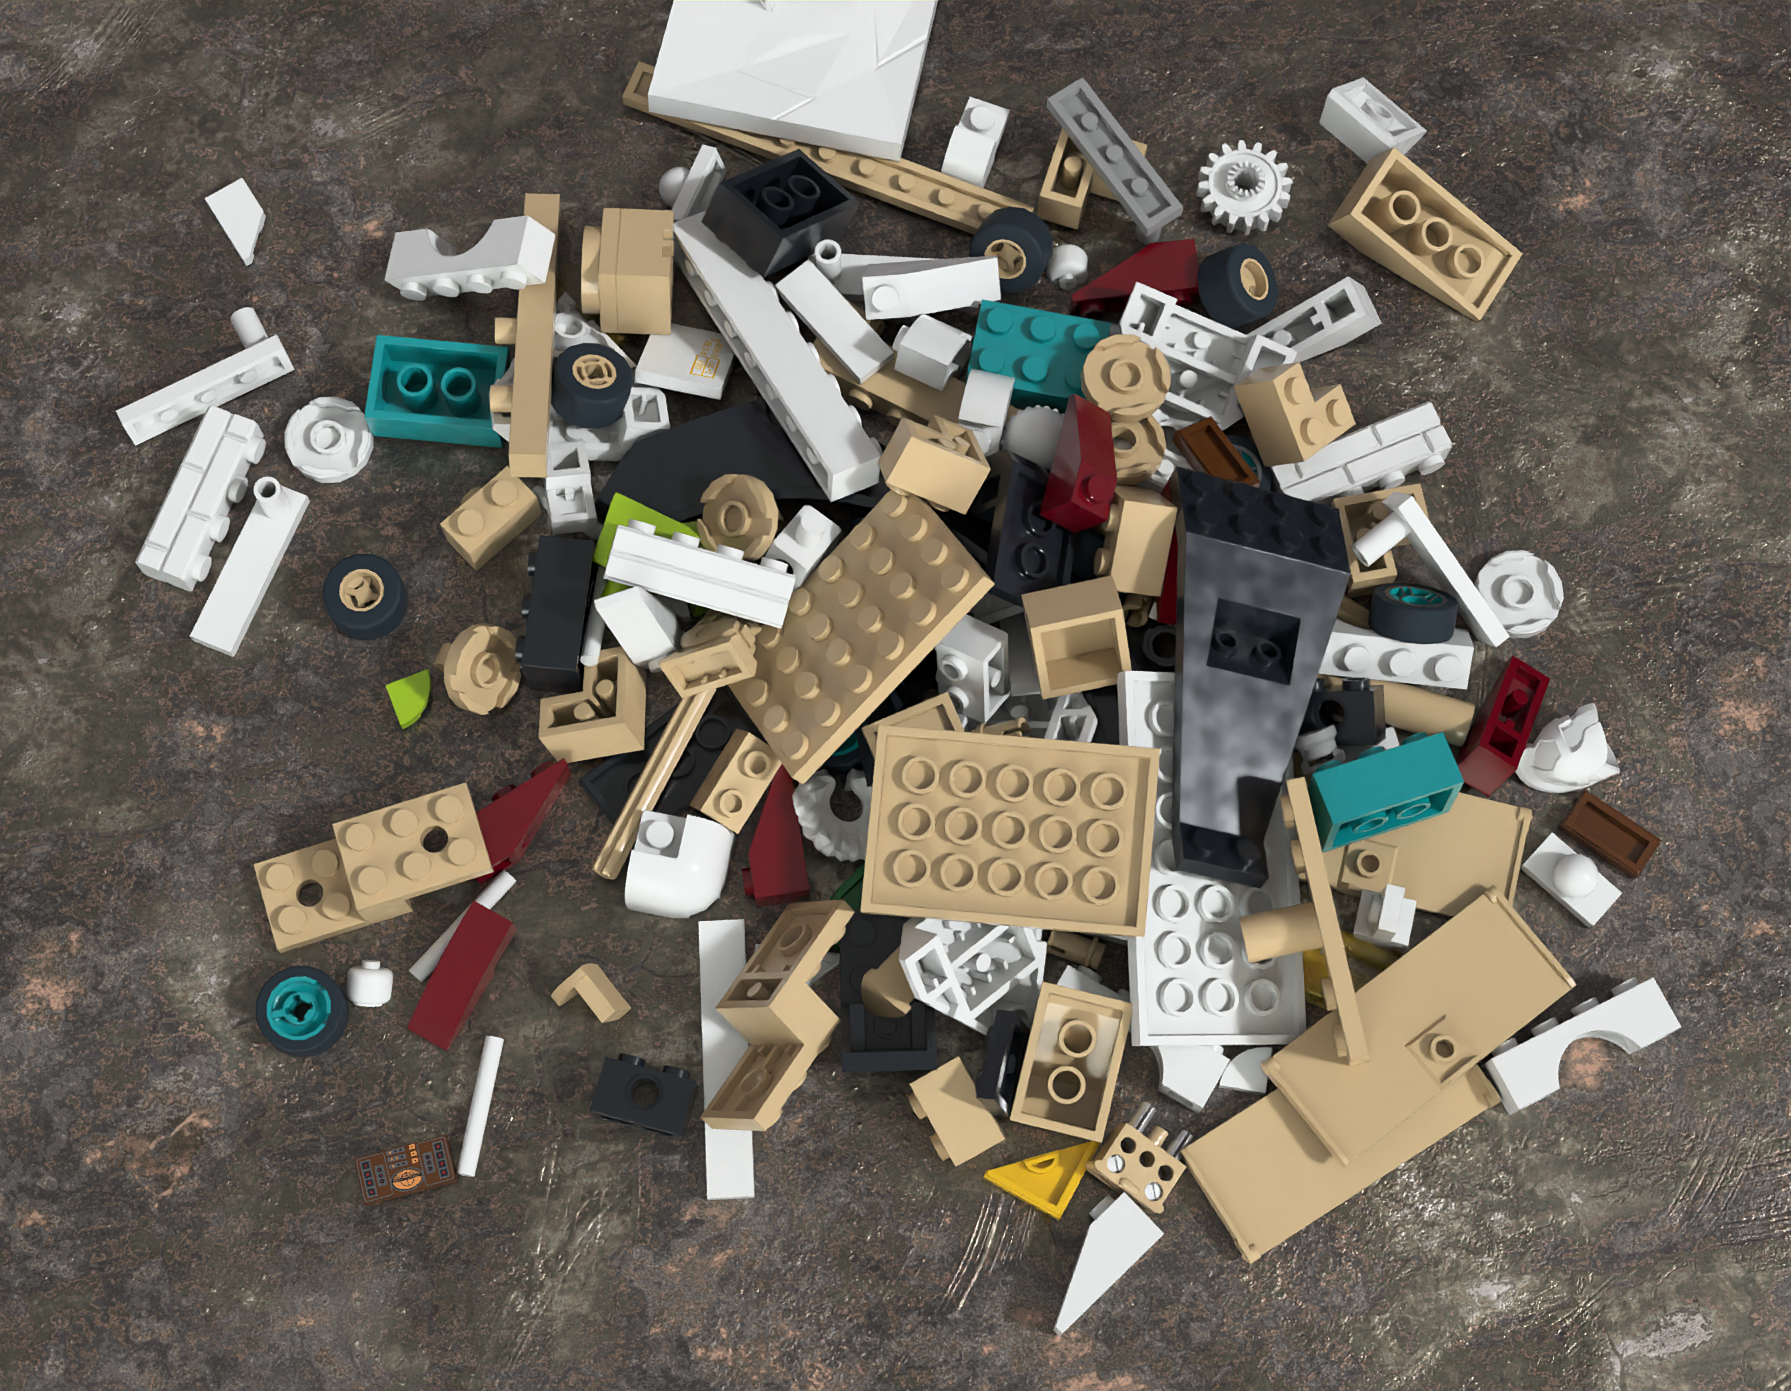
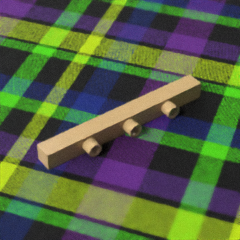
(534, 350)

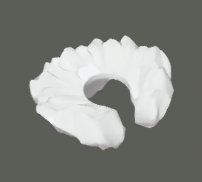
(819, 823)

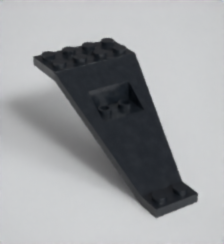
(1251, 632)

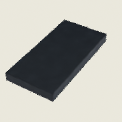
(615, 777)

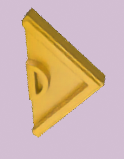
(1045, 1179)

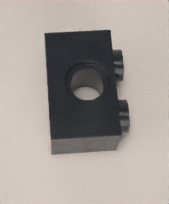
(1362, 709)
(664, 1117)

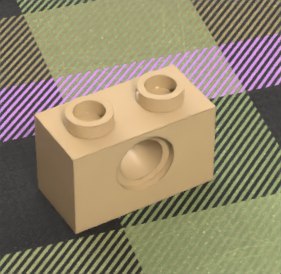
(737, 780)

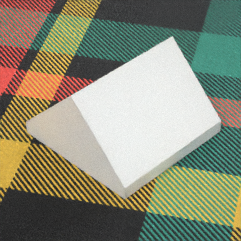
(1368, 120)

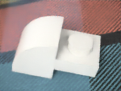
(975, 142)
(986, 407)
(569, 489)
(1385, 918)

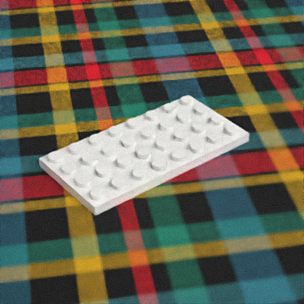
(1193, 967)

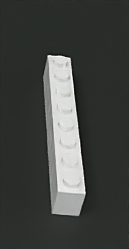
(779, 361)

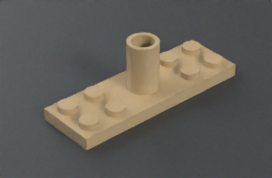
(1310, 925)

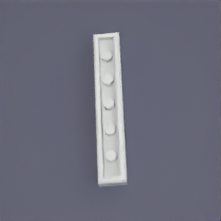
(727, 1151)

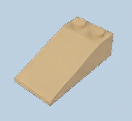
(1424, 234)

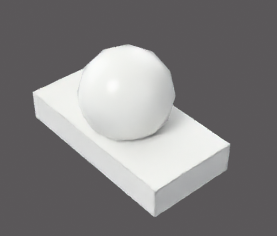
(693, 189)
(1571, 880)

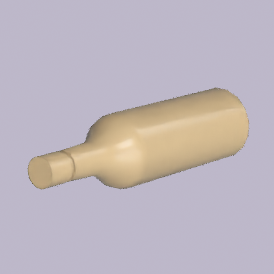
(1421, 710)

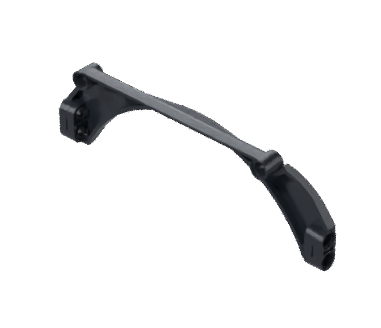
(680, 463)

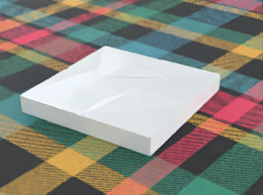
(797, 73)

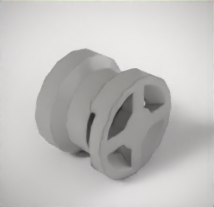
(1316, 745)

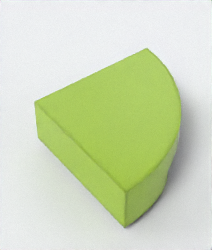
(410, 697)

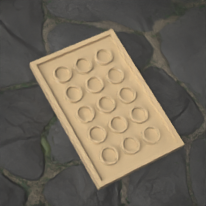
(858, 630)
(1010, 831)

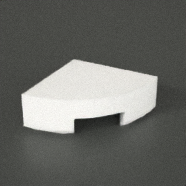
(1245, 1072)

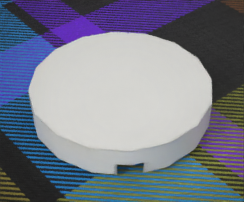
(328, 440)
(1521, 592)

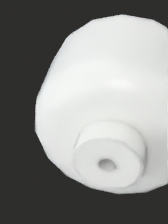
(1067, 266)
(369, 984)

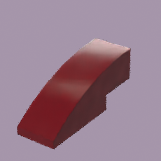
(461, 975)

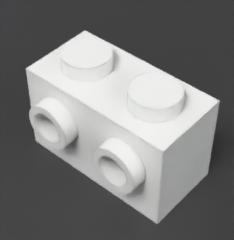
(974, 668)

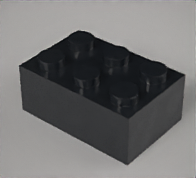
(779, 212)
(557, 614)

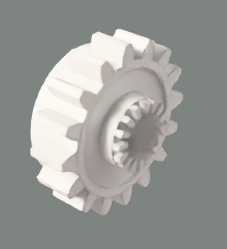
(1243, 167)

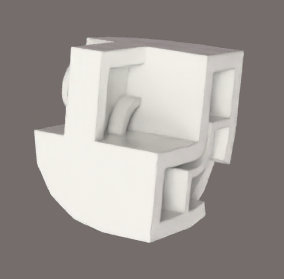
(677, 865)

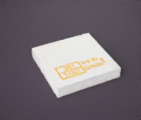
(687, 362)

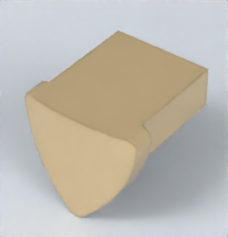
(887, 989)
(595, 990)

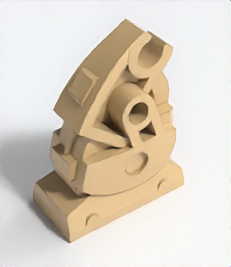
(713, 654)

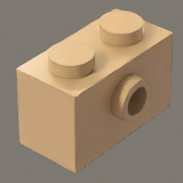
(491, 518)
(958, 1117)

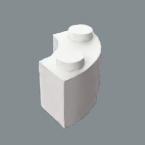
(932, 351)

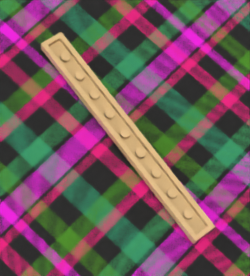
(891, 181)

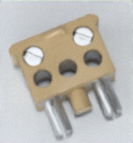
(1123, 1169)

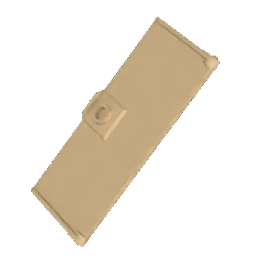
(1437, 860)
(1422, 1026)
(1276, 1176)

